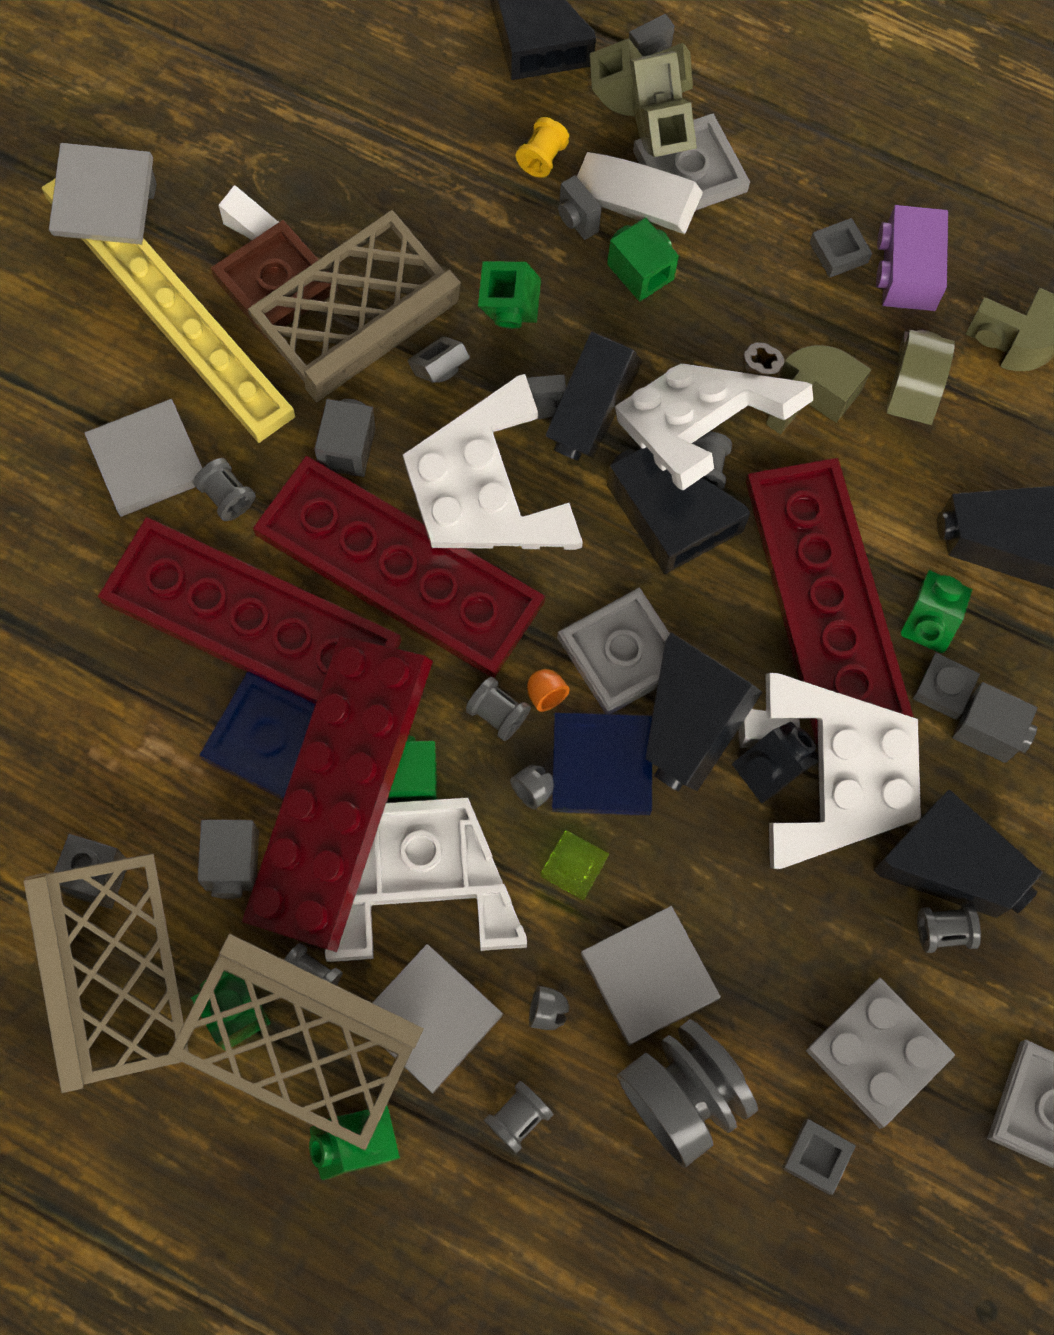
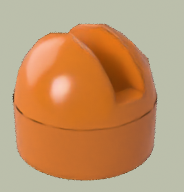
(546, 689)

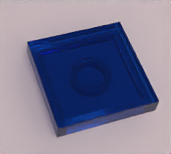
(260, 735)
(601, 764)

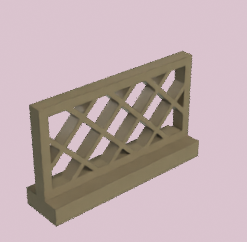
(377, 336)
(59, 975)
(317, 997)

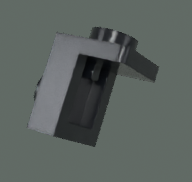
(776, 760)

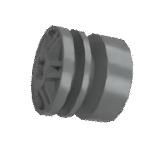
(691, 1089)

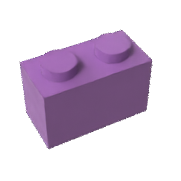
(913, 258)

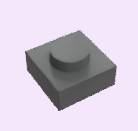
(653, 36)
(579, 208)
(840, 247)
(439, 360)
(547, 393)
(946, 686)
(818, 1157)

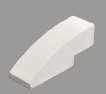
(640, 191)

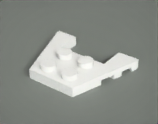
(694, 401)
(466, 486)
(864, 769)
(430, 855)

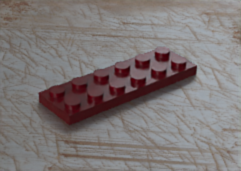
(391, 566)
(825, 584)
(233, 609)
(337, 792)

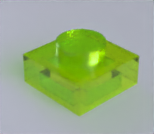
(574, 865)

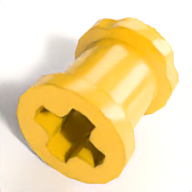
(542, 147)

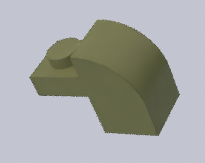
(613, 76)
(659, 110)
(1024, 337)
(920, 375)
(834, 379)

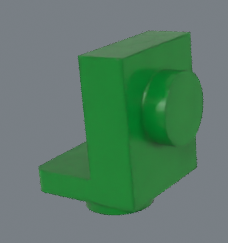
(937, 611)
(338, 1156)

